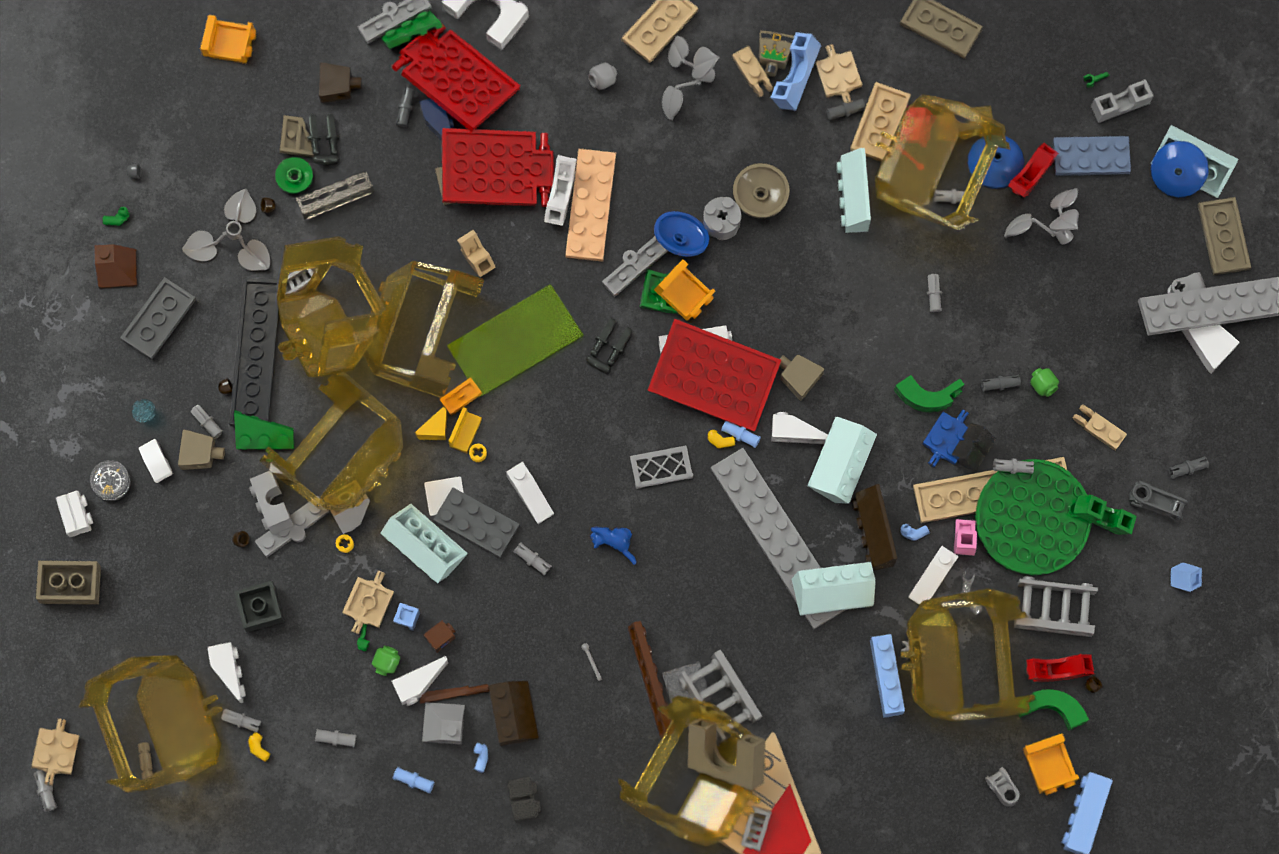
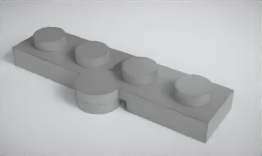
(392, 18)
(633, 266)
(302, 519)

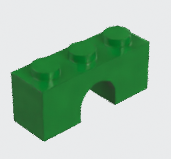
(1095, 511)

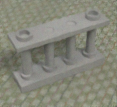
(1044, 623)
(729, 679)

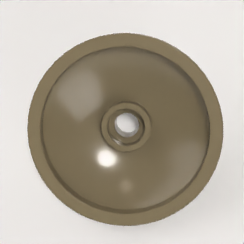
(765, 180)

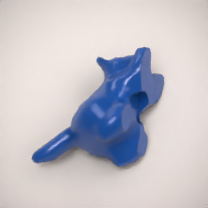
(617, 539)

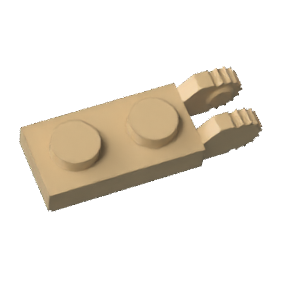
(752, 70)
(1100, 428)

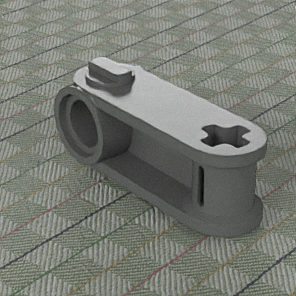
(1158, 501)

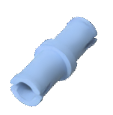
(741, 434)
(413, 780)

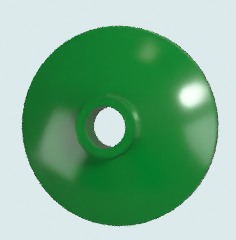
(289, 168)

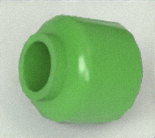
(1044, 382)
(386, 660)

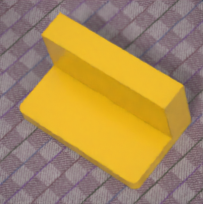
(464, 431)

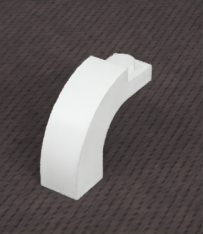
(561, 190)

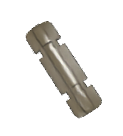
(145, 759)

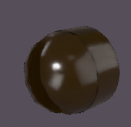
(267, 205)
(225, 386)
(240, 538)
(1093, 684)

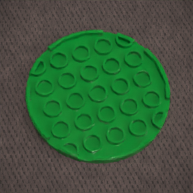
(1030, 519)

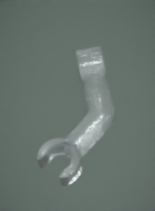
(966, 588)

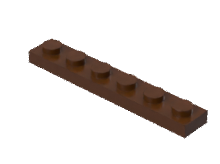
(649, 674)

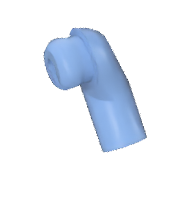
(913, 534)
(482, 760)

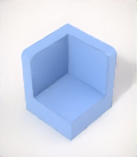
(1186, 577)
(407, 616)

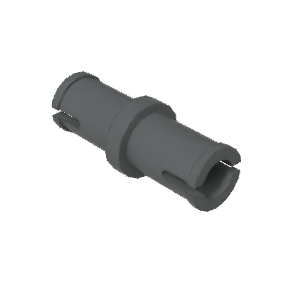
(405, 107)
(845, 109)
(1000, 382)
(1188, 467)

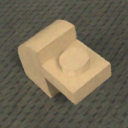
(475, 253)

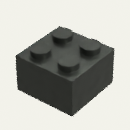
(259, 606)

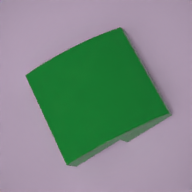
(650, 298)

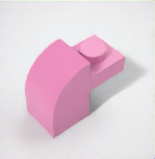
(965, 537)

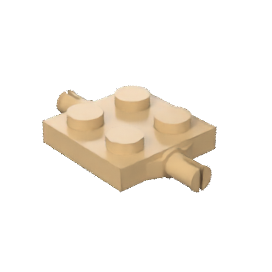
(838, 74)
(368, 602)
(55, 751)

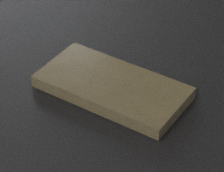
(941, 26)
(1224, 236)

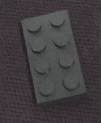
(158, 318)
(476, 522)

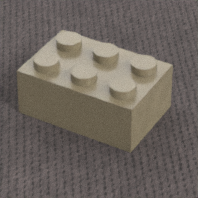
(68, 582)

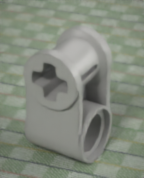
(1187, 283)
(1002, 786)

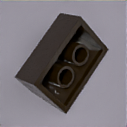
(513, 712)

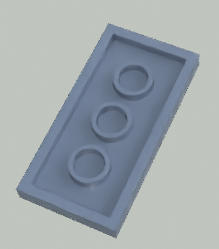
(1092, 155)

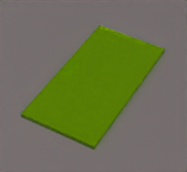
(515, 340)

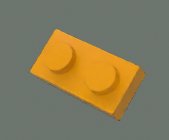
(460, 396)

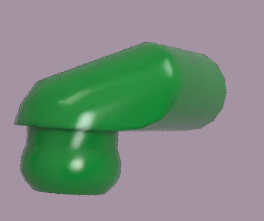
(118, 219)

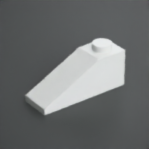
(791, 429)
(529, 492)
(933, 575)
(415, 683)

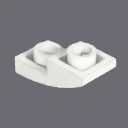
(155, 460)

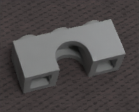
(1114, 105)
(275, 516)

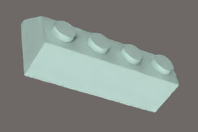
(1219, 162)
(854, 191)
(842, 460)
(423, 543)
(834, 588)

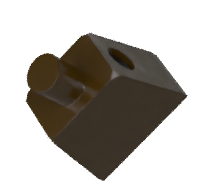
(336, 82)

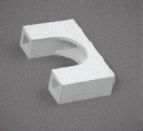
(505, 27)

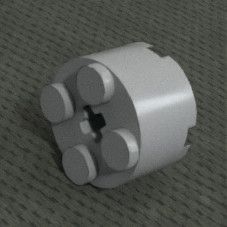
(725, 208)

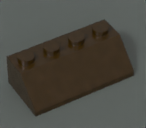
(875, 528)

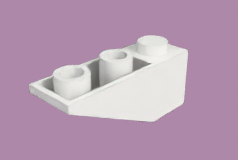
(223, 662)

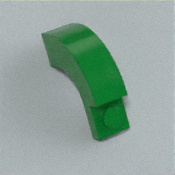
(924, 400)
(1062, 703)

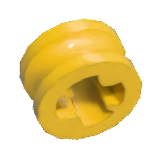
(479, 447)
(347, 538)

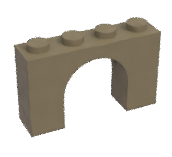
(705, 758)

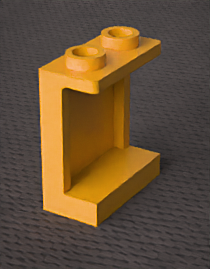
(227, 40)
(684, 291)
(1050, 764)

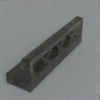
(335, 199)

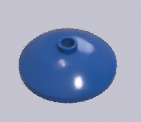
(1187, 158)
(1001, 170)
(681, 234)

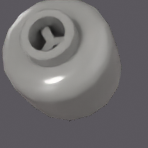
(602, 76)

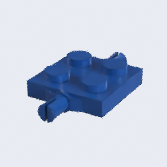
(945, 437)

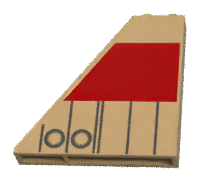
(788, 824)

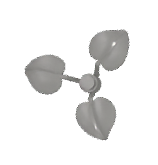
(703, 71)
(1059, 227)
(251, 257)

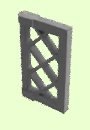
(667, 452)

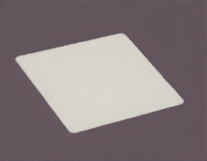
(438, 491)

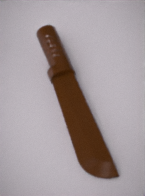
(437, 695)

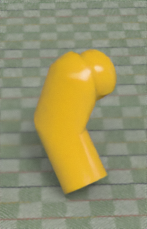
(718, 441)
(255, 747)

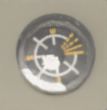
(110, 480)

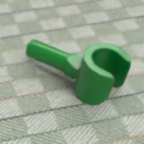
(1094, 78)
(363, 644)

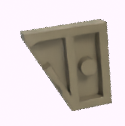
(294, 137)

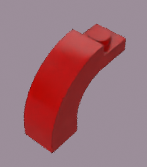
(1034, 170)
(1060, 669)

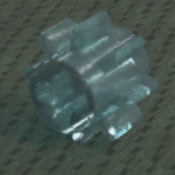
(143, 410)

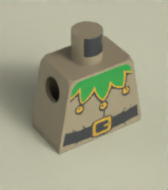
(774, 51)

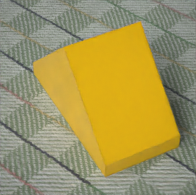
(434, 428)

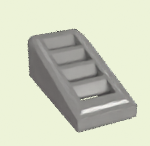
(296, 275)
(757, 846)

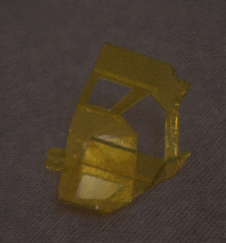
(921, 153)
(316, 322)
(432, 372)
(364, 467)
(936, 656)
(173, 714)
(712, 803)

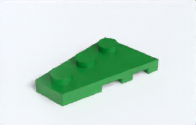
(411, 27)
(260, 434)

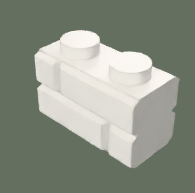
(74, 513)

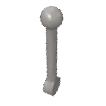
(585, 647)

